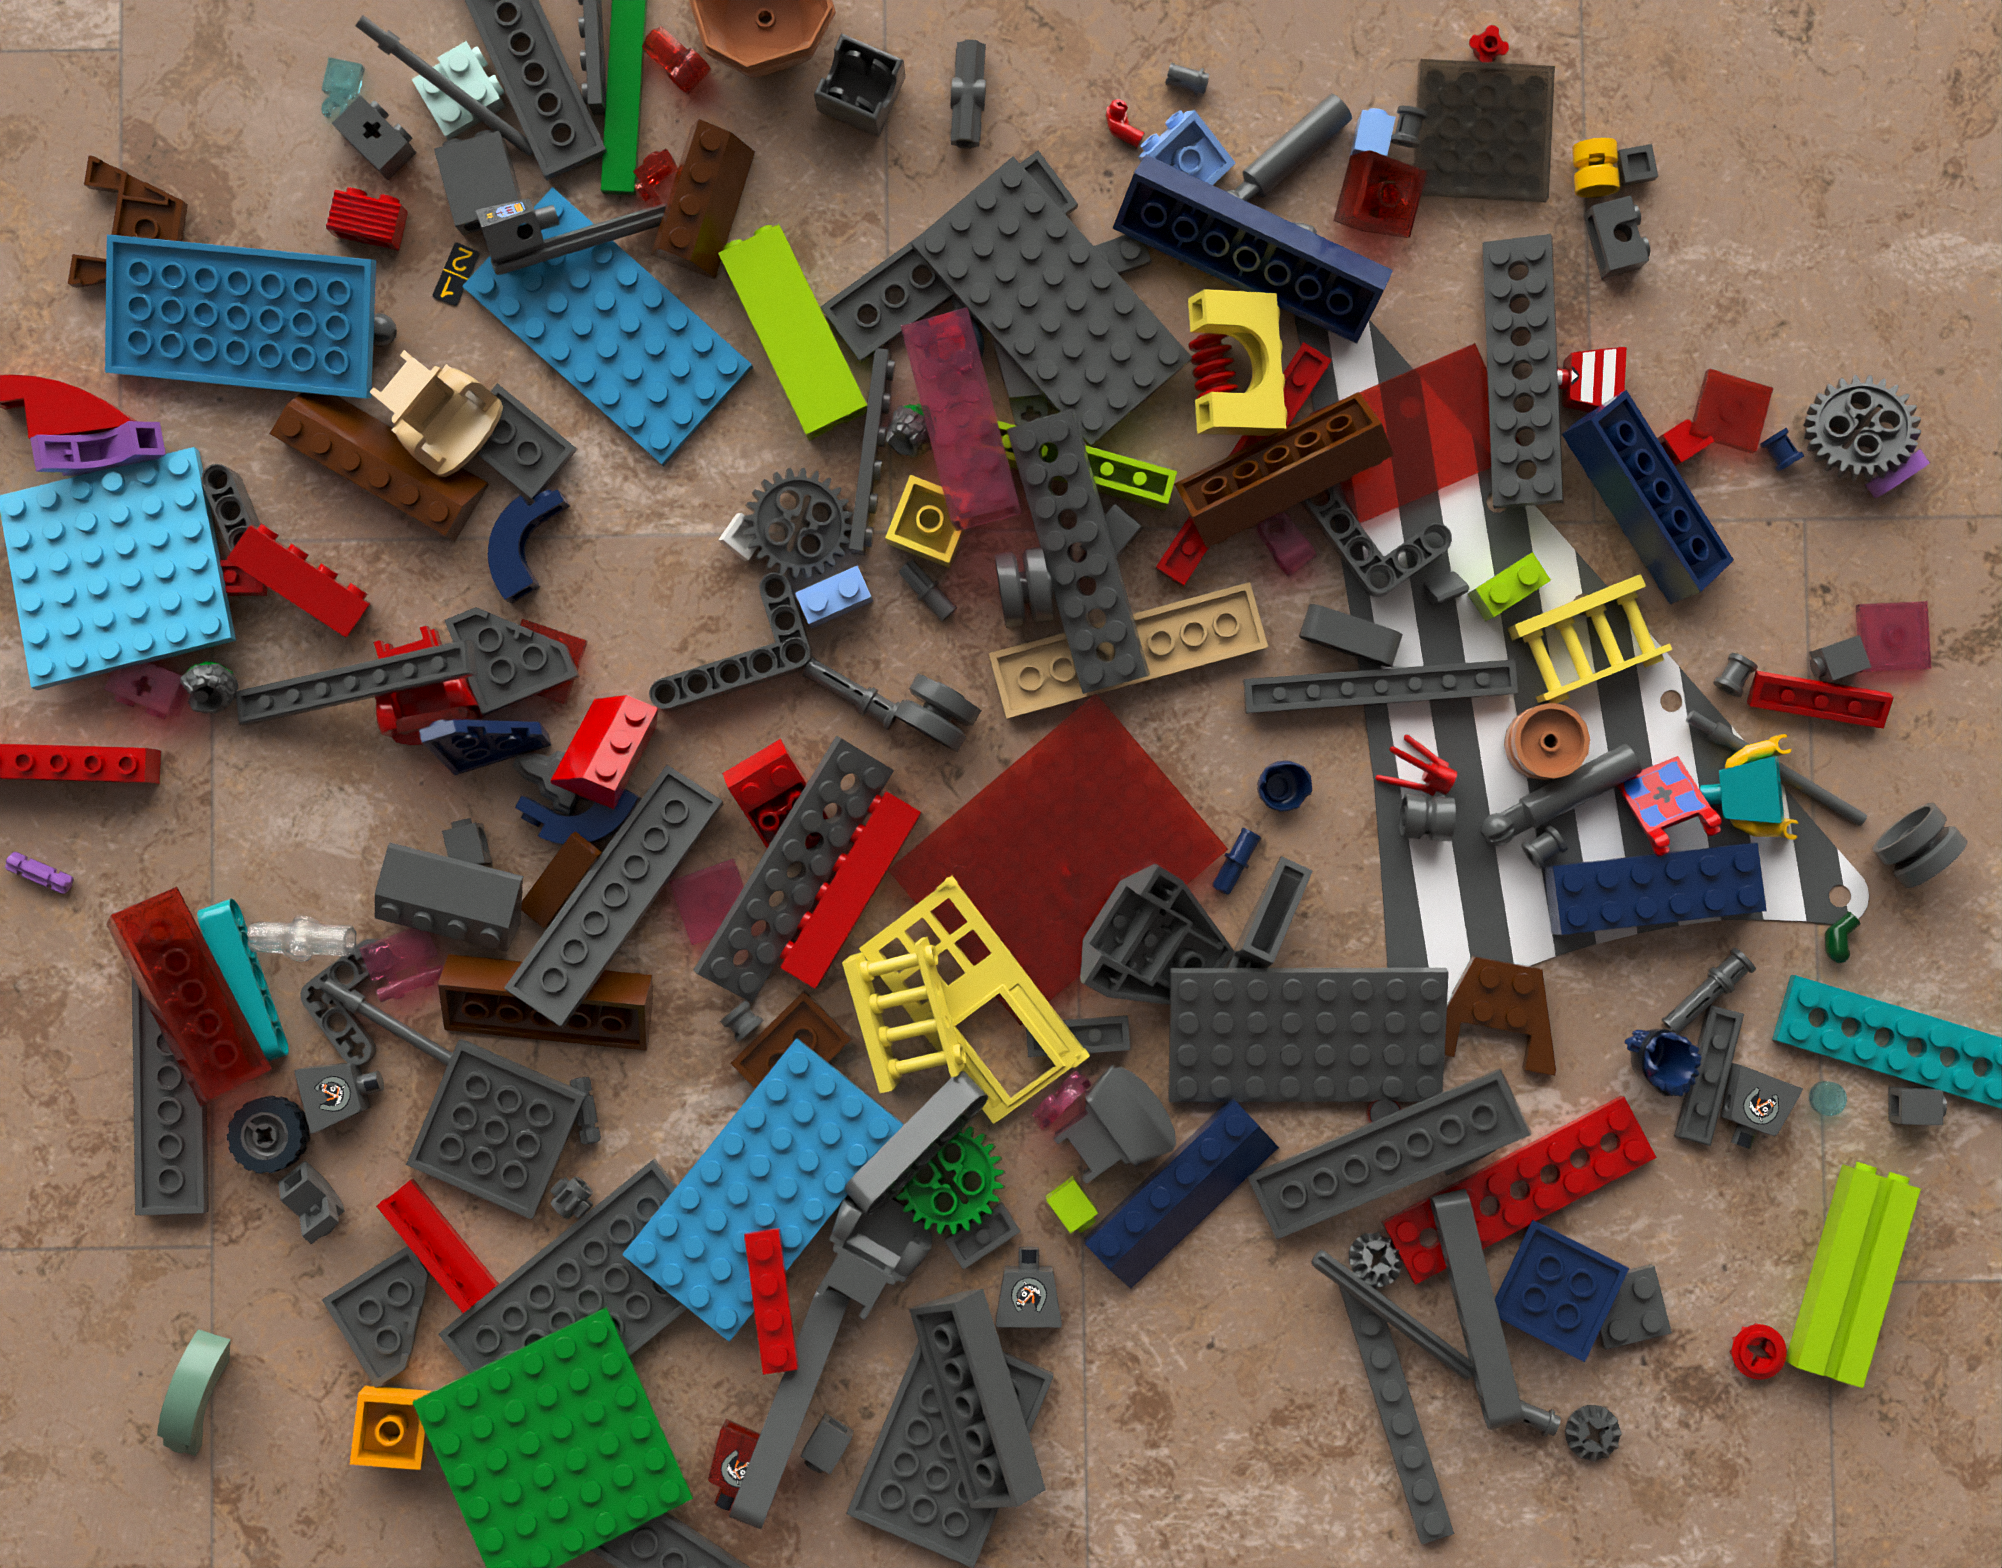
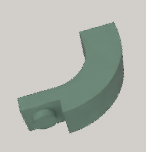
(190, 1392)

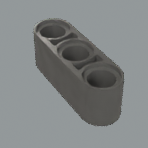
(225, 499)
(1350, 635)

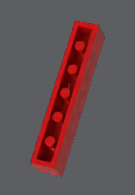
(850, 890)

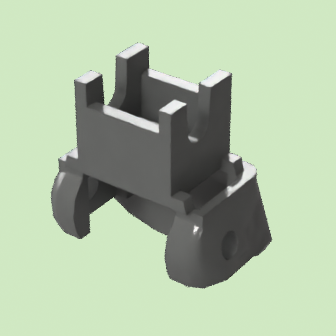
(1119, 1123)
(874, 1251)

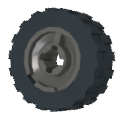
(288, 1133)

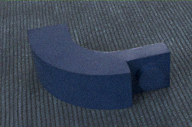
(509, 542)
(593, 825)

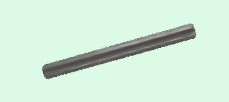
(582, 239)
(1392, 1314)

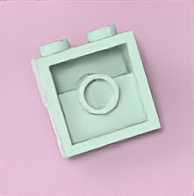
(466, 70)

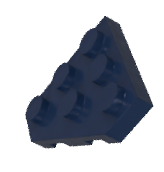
(479, 743)

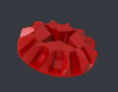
(1772, 1344)

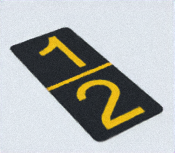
(455, 274)

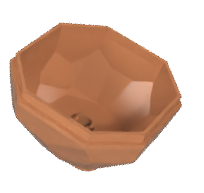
(739, 40)

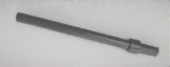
(390, 44)
(1721, 734)
(356, 1002)

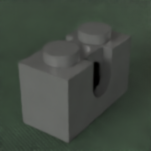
(1611, 254)

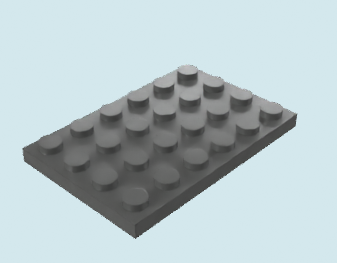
(913, 1474)

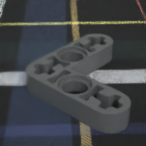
(362, 1036)

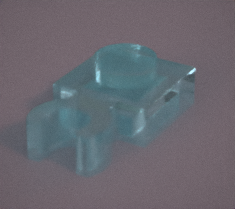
(341, 82)

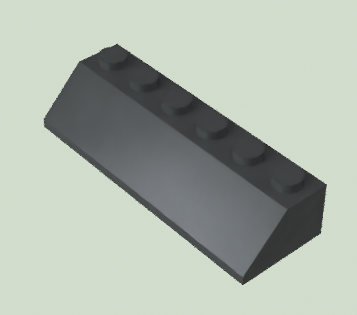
(977, 1400)

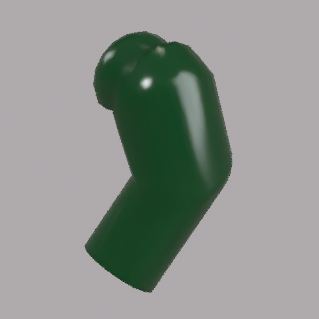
(1837, 940)

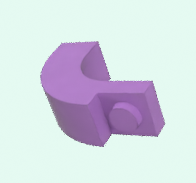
(89, 453)

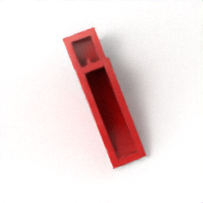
(58, 406)

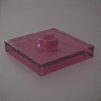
(1895, 635)
(707, 898)

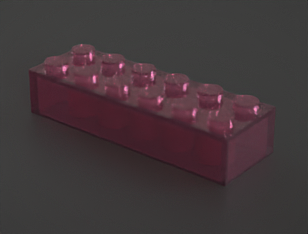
(961, 419)

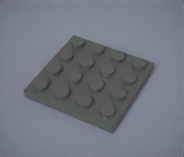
(496, 1128)

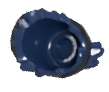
(1664, 1060)

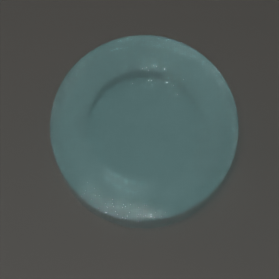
(1827, 1098)

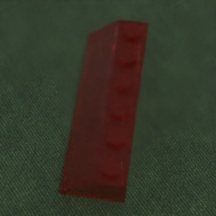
(188, 996)

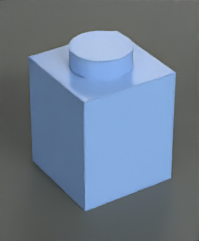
(1373, 132)

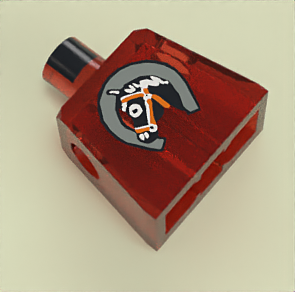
(731, 1461)

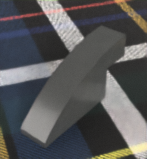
(1271, 916)

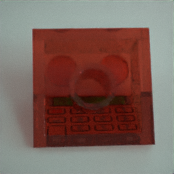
(1380, 195)

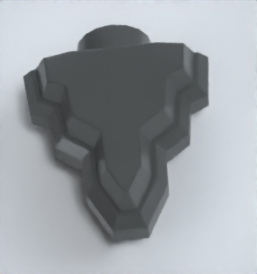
(540, 770)

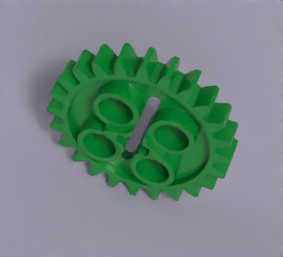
(974, 1158)

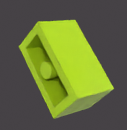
(1509, 587)

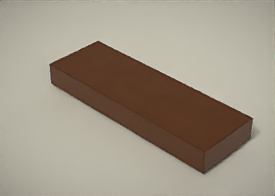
(560, 879)

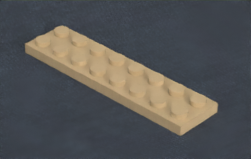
(1172, 640)

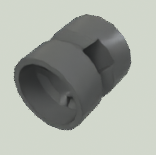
(1427, 817)

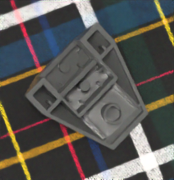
(1146, 931)

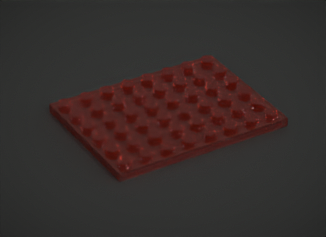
(1055, 841)

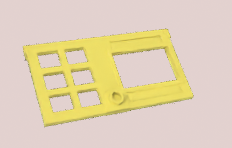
(977, 986)

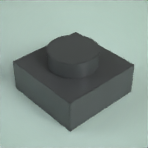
(1637, 165)

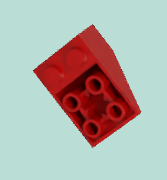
(767, 790)

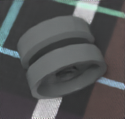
(1024, 587)
(939, 709)
(1920, 845)

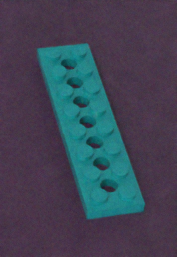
(1893, 1058)

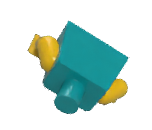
(1753, 790)

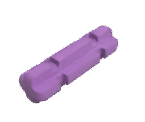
(39, 872)

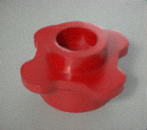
(1479, 47)

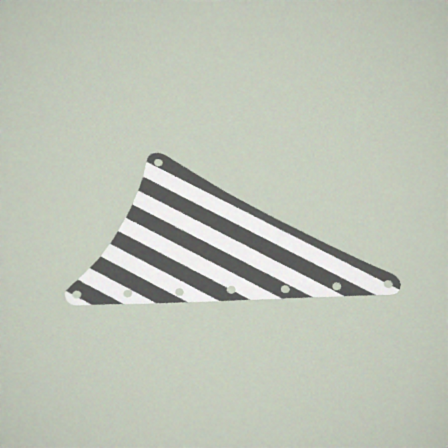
(1489, 899)

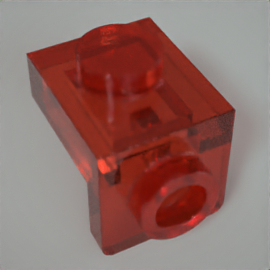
(654, 170)

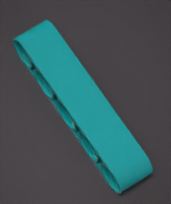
(228, 940)

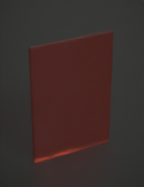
(1435, 429)

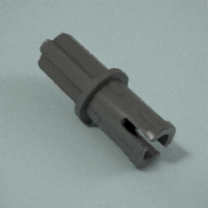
(927, 590)

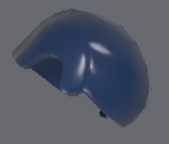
(1284, 785)

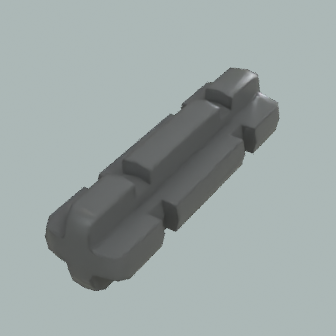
(587, 1116)

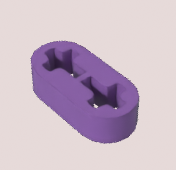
(1880, 486)

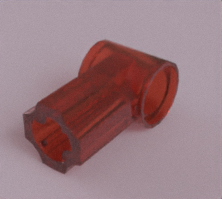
(682, 65)

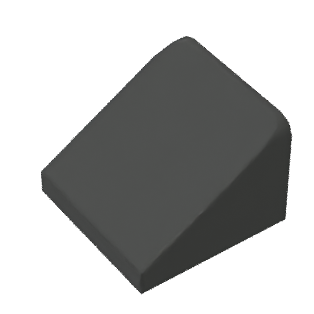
(1445, 588)

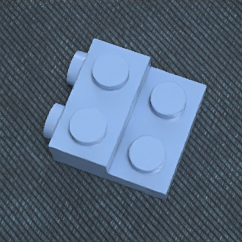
(1189, 147)

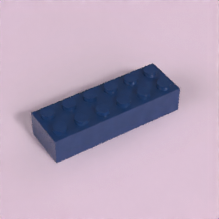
(1654, 888)

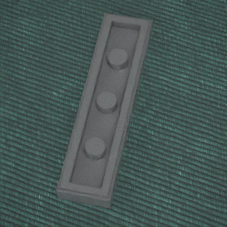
(1704, 1099)

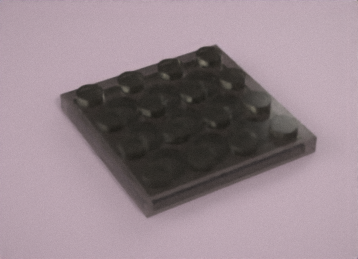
(1485, 129)

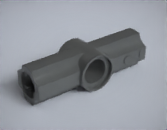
(968, 94)

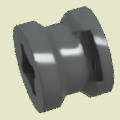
(741, 1020)

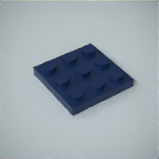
(1559, 1290)

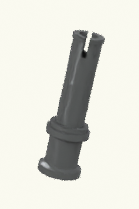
(866, 700)
(1720, 981)

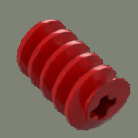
(1211, 364)

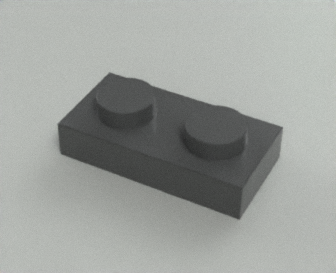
(982, 1239)

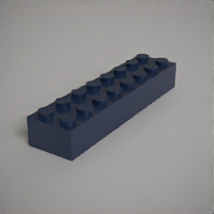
(1251, 248)

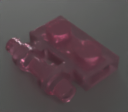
(398, 953)

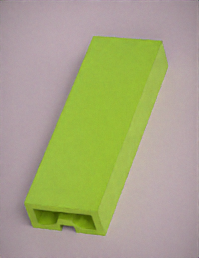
(793, 331)
(1853, 1274)

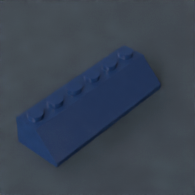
(1648, 498)
(1180, 1193)

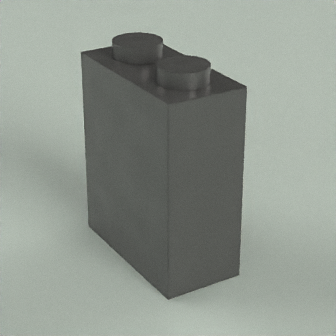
(476, 176)

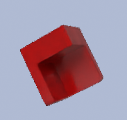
(1680, 444)

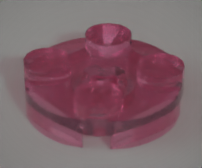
(1054, 1107)

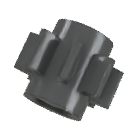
(571, 1197)

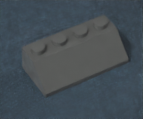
(449, 897)

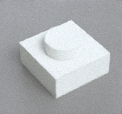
(735, 539)

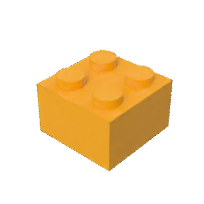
(388, 1429)

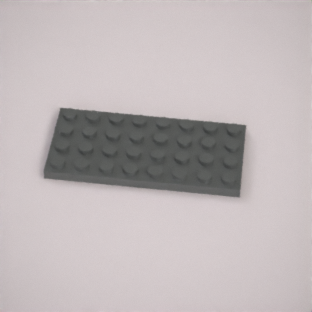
(1051, 300)
(1307, 1034)
(574, 1279)

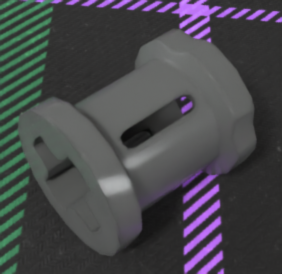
(1408, 126)
(1735, 675)
(1544, 847)

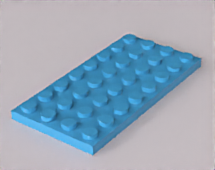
(240, 316)
(615, 336)
(769, 1168)

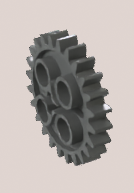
(1887, 445)
(770, 512)

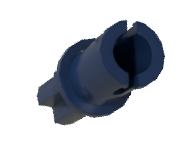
(1236, 861)

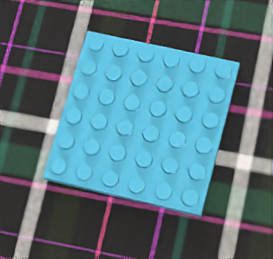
(115, 569)

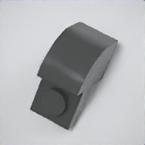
(312, 1200)

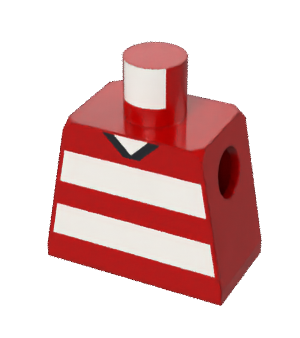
(1592, 377)

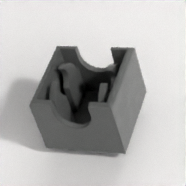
(860, 85)

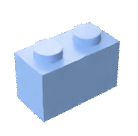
(834, 597)

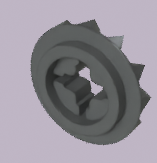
(1360, 1259)
(1577, 1431)

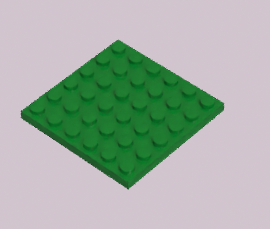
(553, 1447)

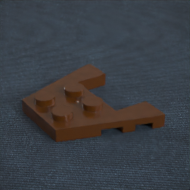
(139, 212)
(1505, 999)

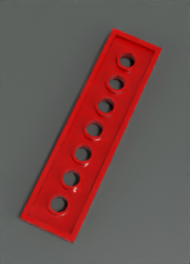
(1525, 1165)

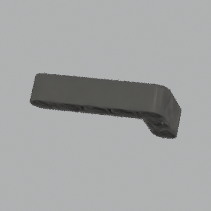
(1376, 561)
(745, 661)

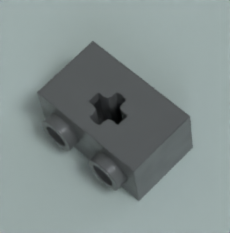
(359, 125)

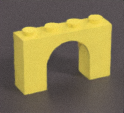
(1253, 322)

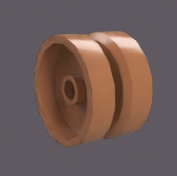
(1567, 739)

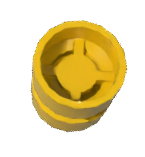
(1595, 165)

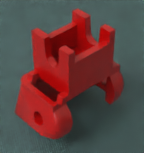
(422, 699)

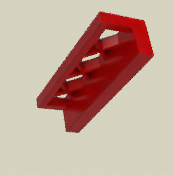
(437, 1245)

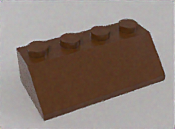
(703, 199)

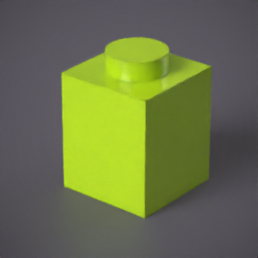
(1072, 1205)

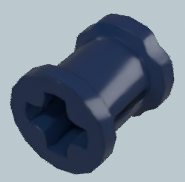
(1781, 449)

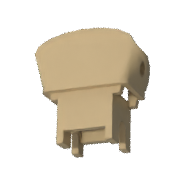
(447, 420)

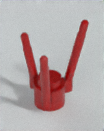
(1436, 773)

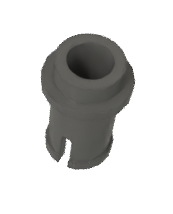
(1187, 78)
(1540, 1419)

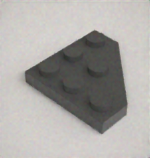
(510, 659)
(382, 1313)

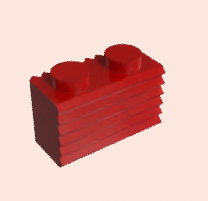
(367, 219)

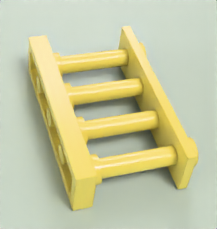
(1594, 607)
(881, 1037)

